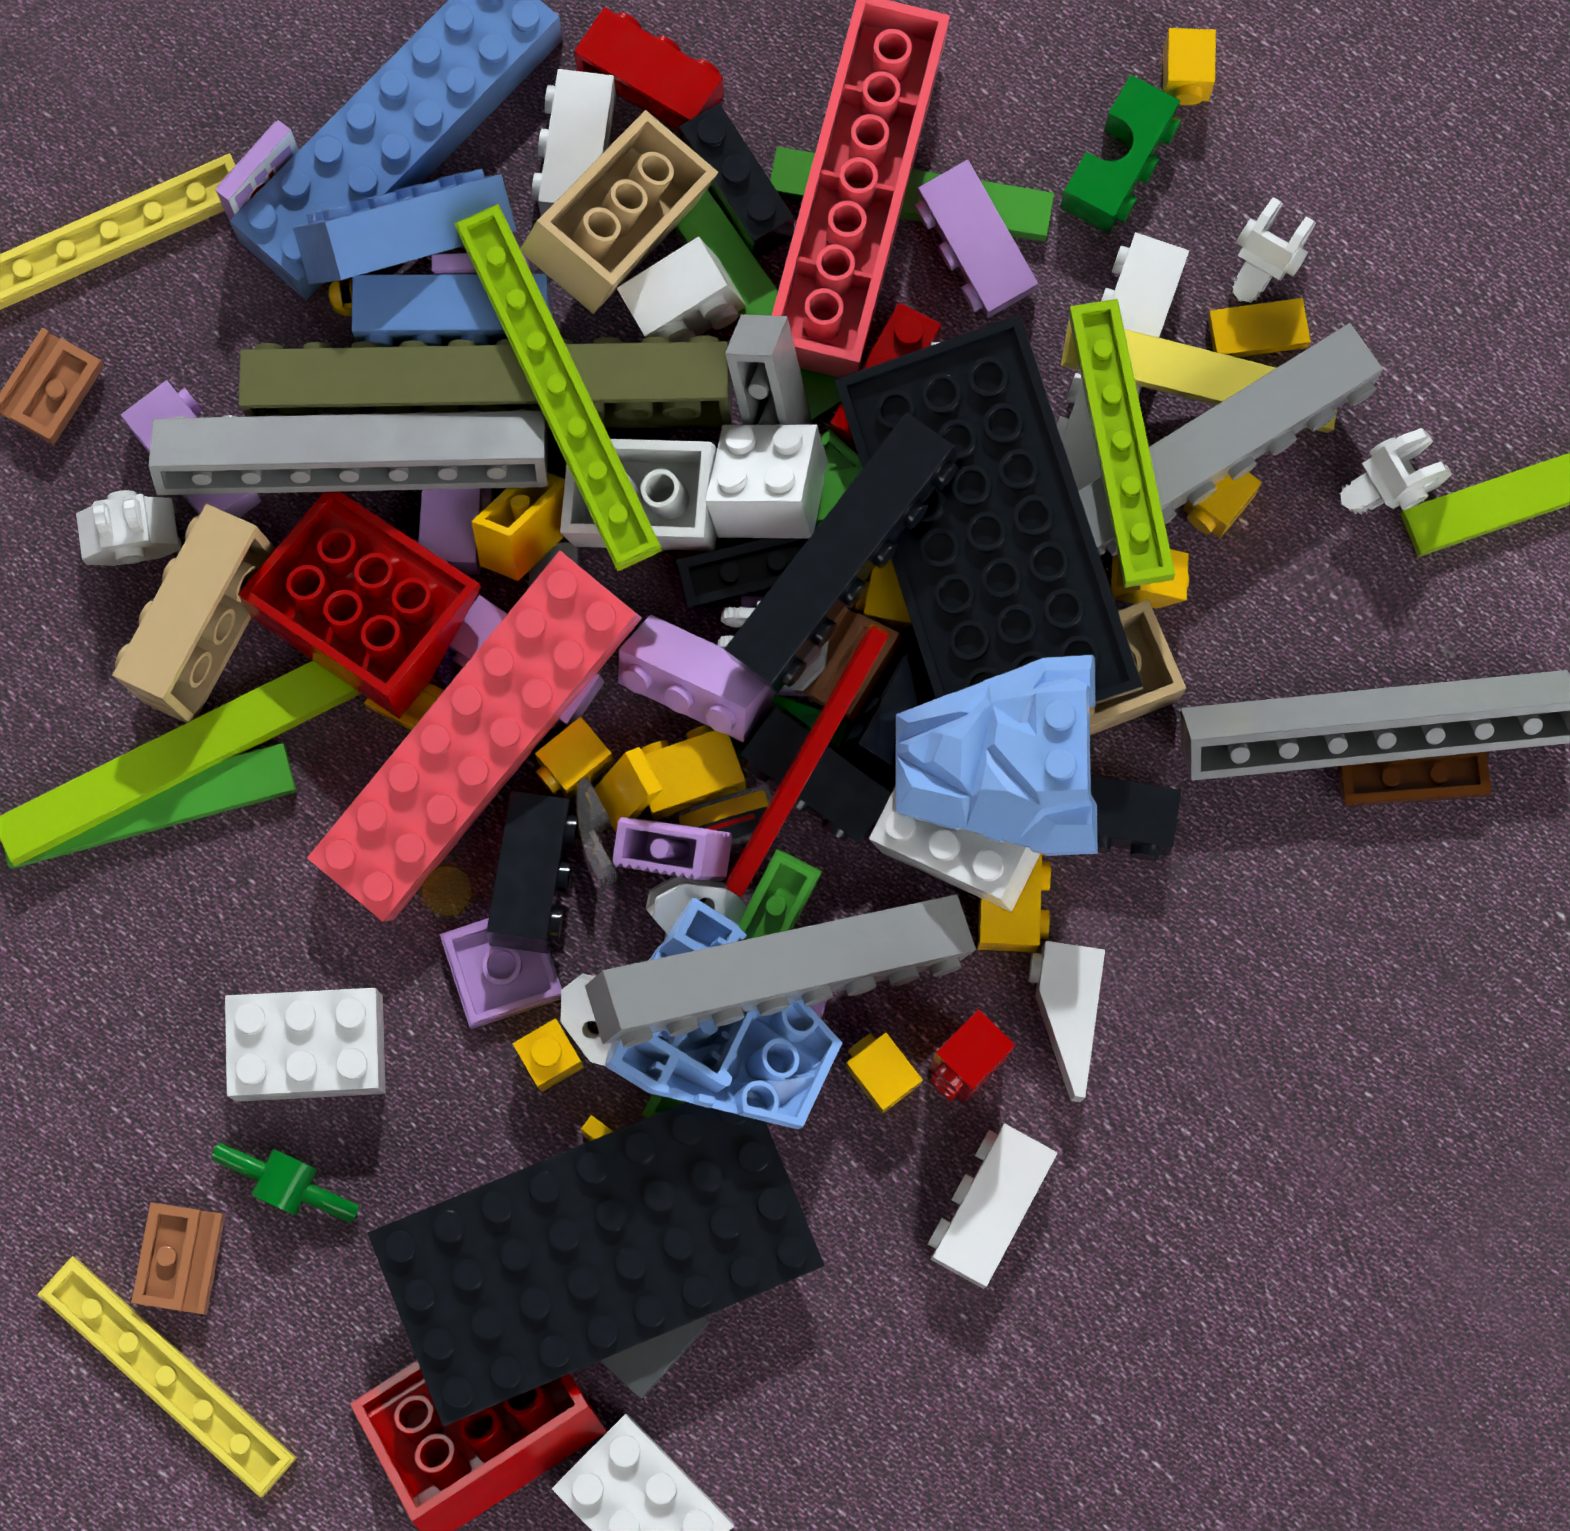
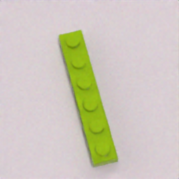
(1121, 443)

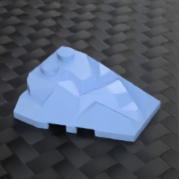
(1006, 758)
(751, 1067)

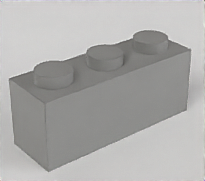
(767, 372)

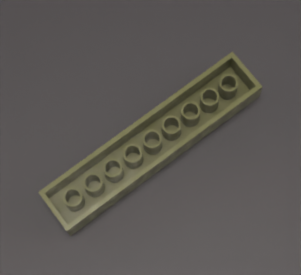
(628, 382)

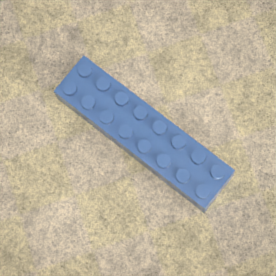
(400, 121)

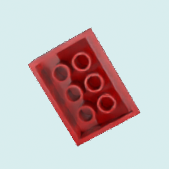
(361, 600)
(476, 1462)

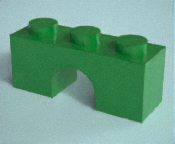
(1103, 189)

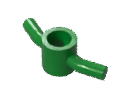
(284, 1182)

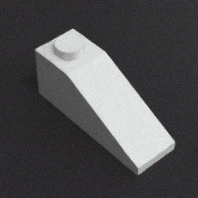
(1068, 1001)

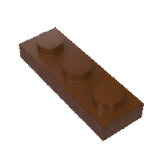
(1415, 780)

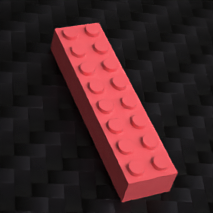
(859, 182)
(474, 737)

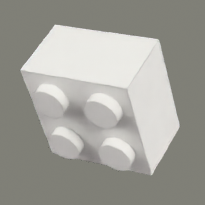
(683, 295)
(767, 481)

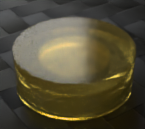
(447, 891)

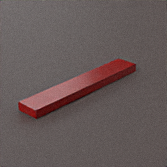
(806, 759)

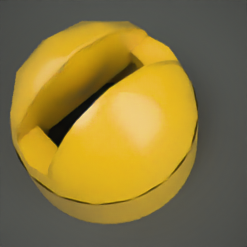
(336, 298)

